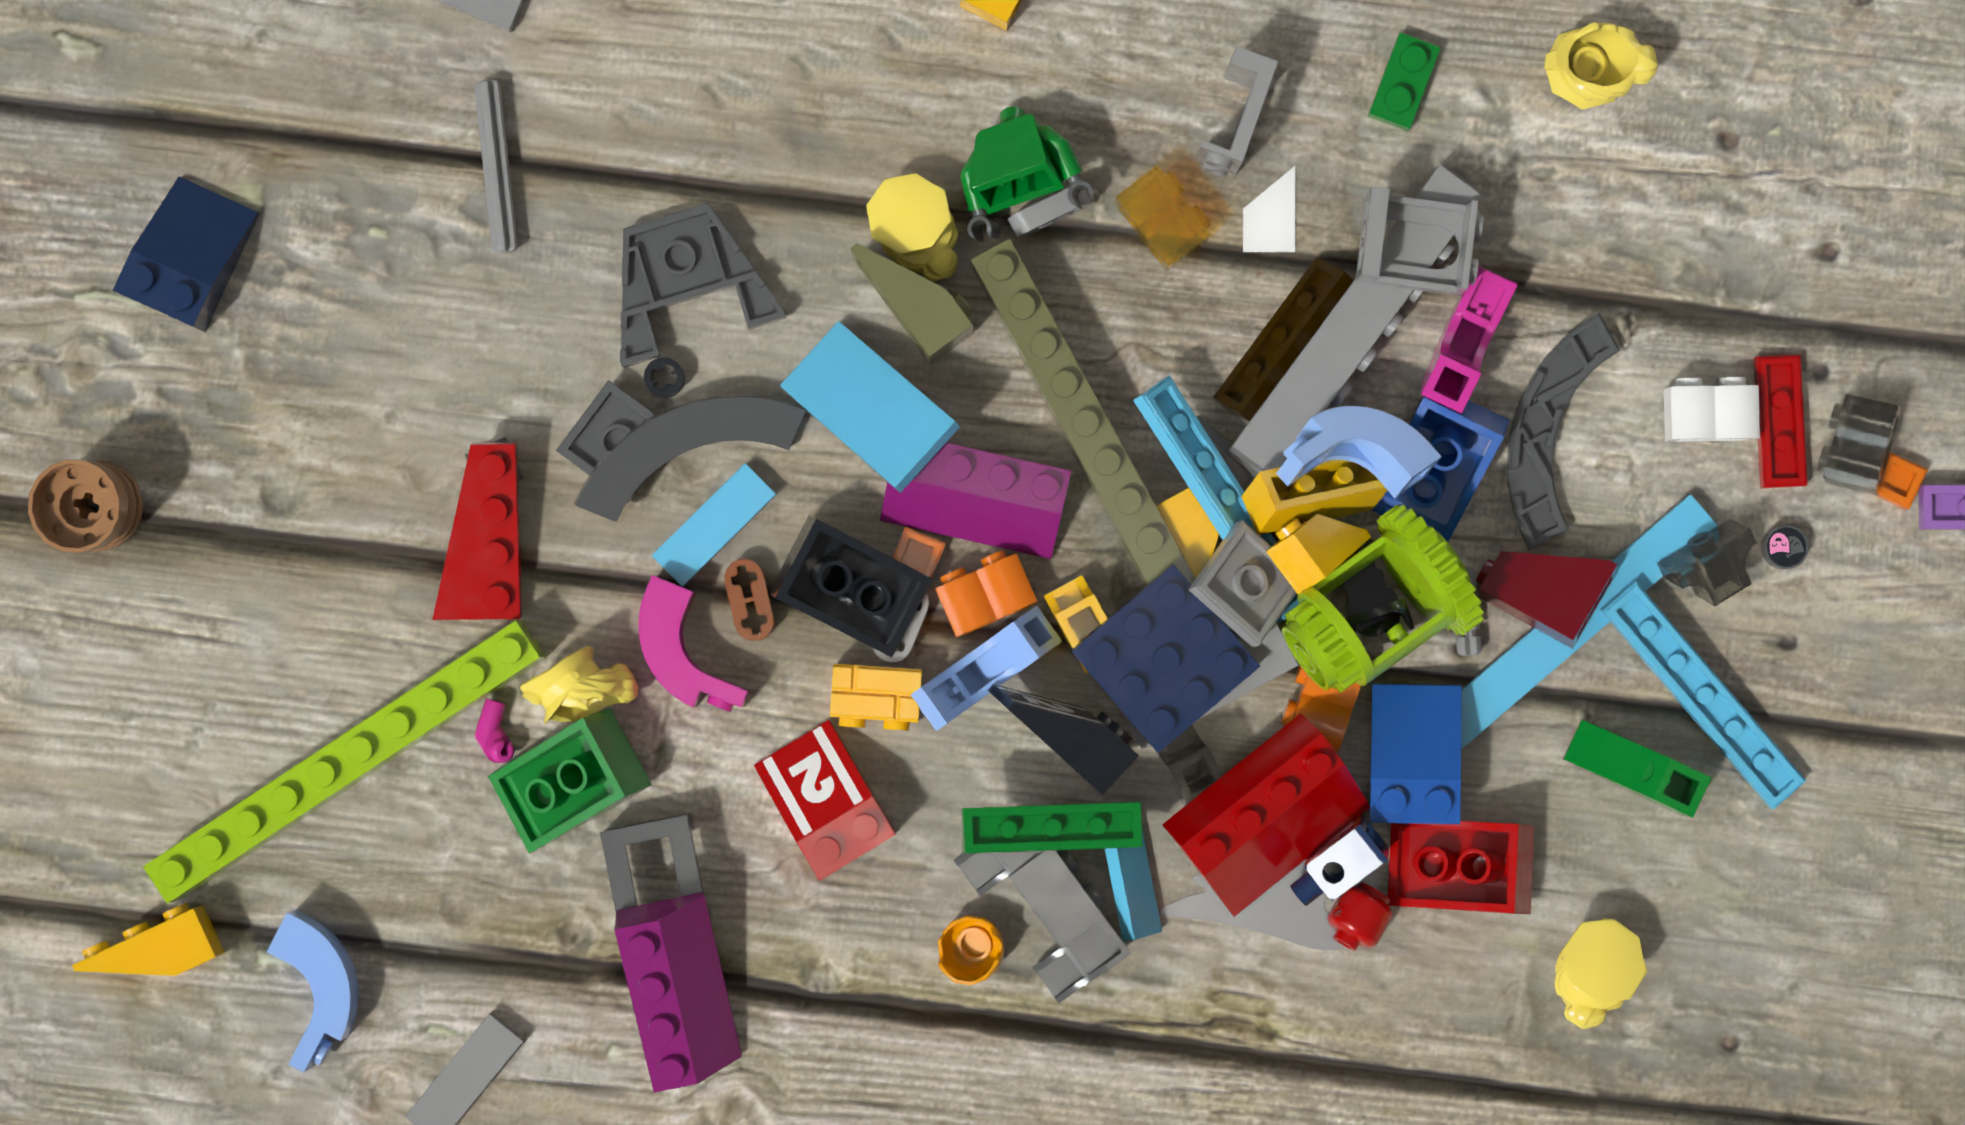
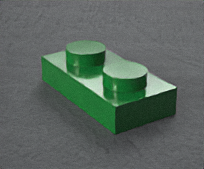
(1403, 81)

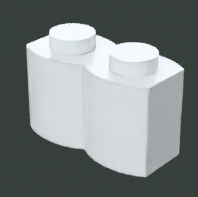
(1711, 412)

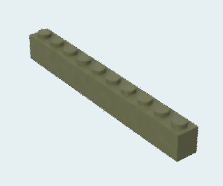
(1078, 412)

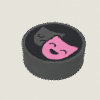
(1784, 547)

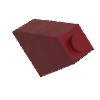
(1547, 590)

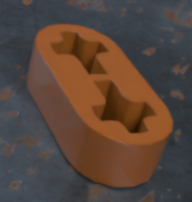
(760, 597)

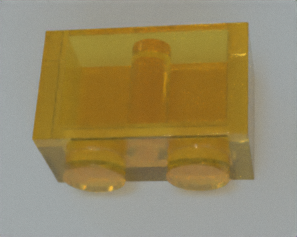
(1163, 217)

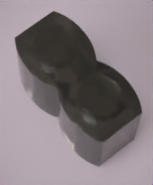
(1860, 444)

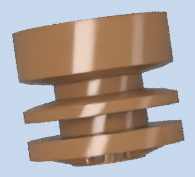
(61, 512)

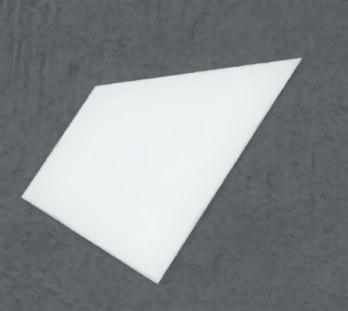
(1271, 218)

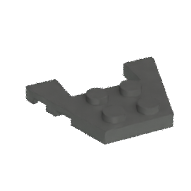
(680, 261)

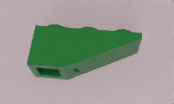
(1637, 769)

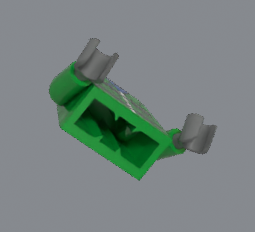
(1017, 165)

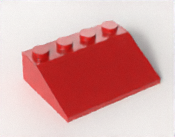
(1267, 814)

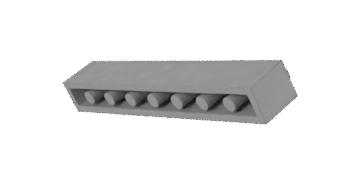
(1348, 334)

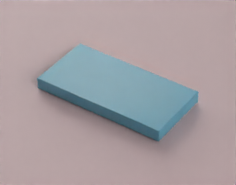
(869, 406)

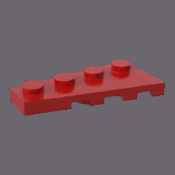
(484, 546)

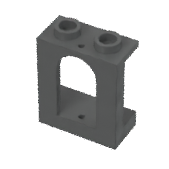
(683, 850)

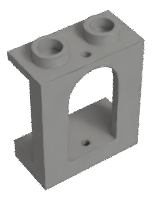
(1255, 73)
(1457, 218)

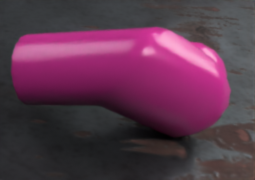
(491, 735)

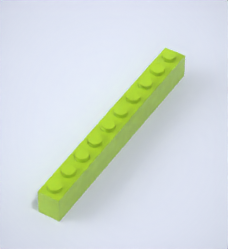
(344, 762)

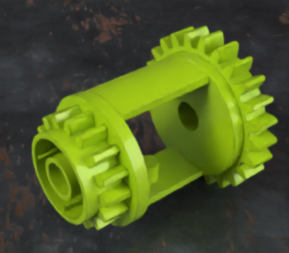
(1424, 571)

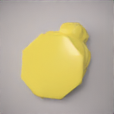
(1598, 64)
(914, 225)
(579, 688)
(1598, 971)

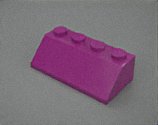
(983, 500)
(677, 990)

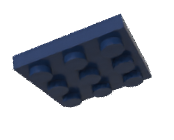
(1165, 658)

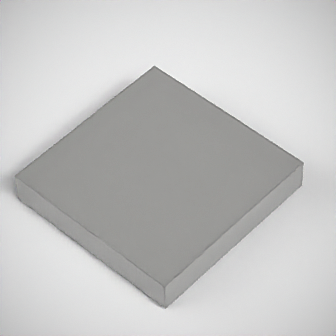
(1244, 585)

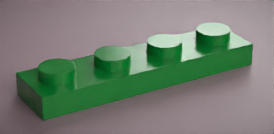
(1051, 827)

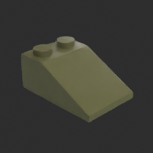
(921, 306)

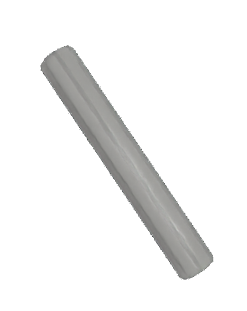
(496, 166)

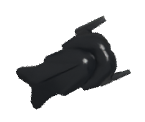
(1371, 604)

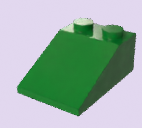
(569, 779)

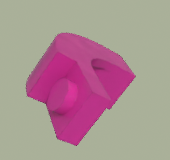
(1465, 339)
(663, 647)

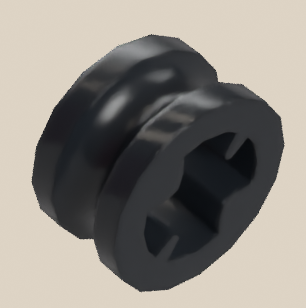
(669, 389)

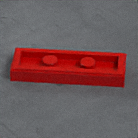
(1781, 422)

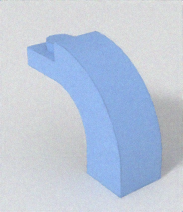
(1364, 436)
(988, 664)
(332, 979)

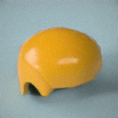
(970, 949)

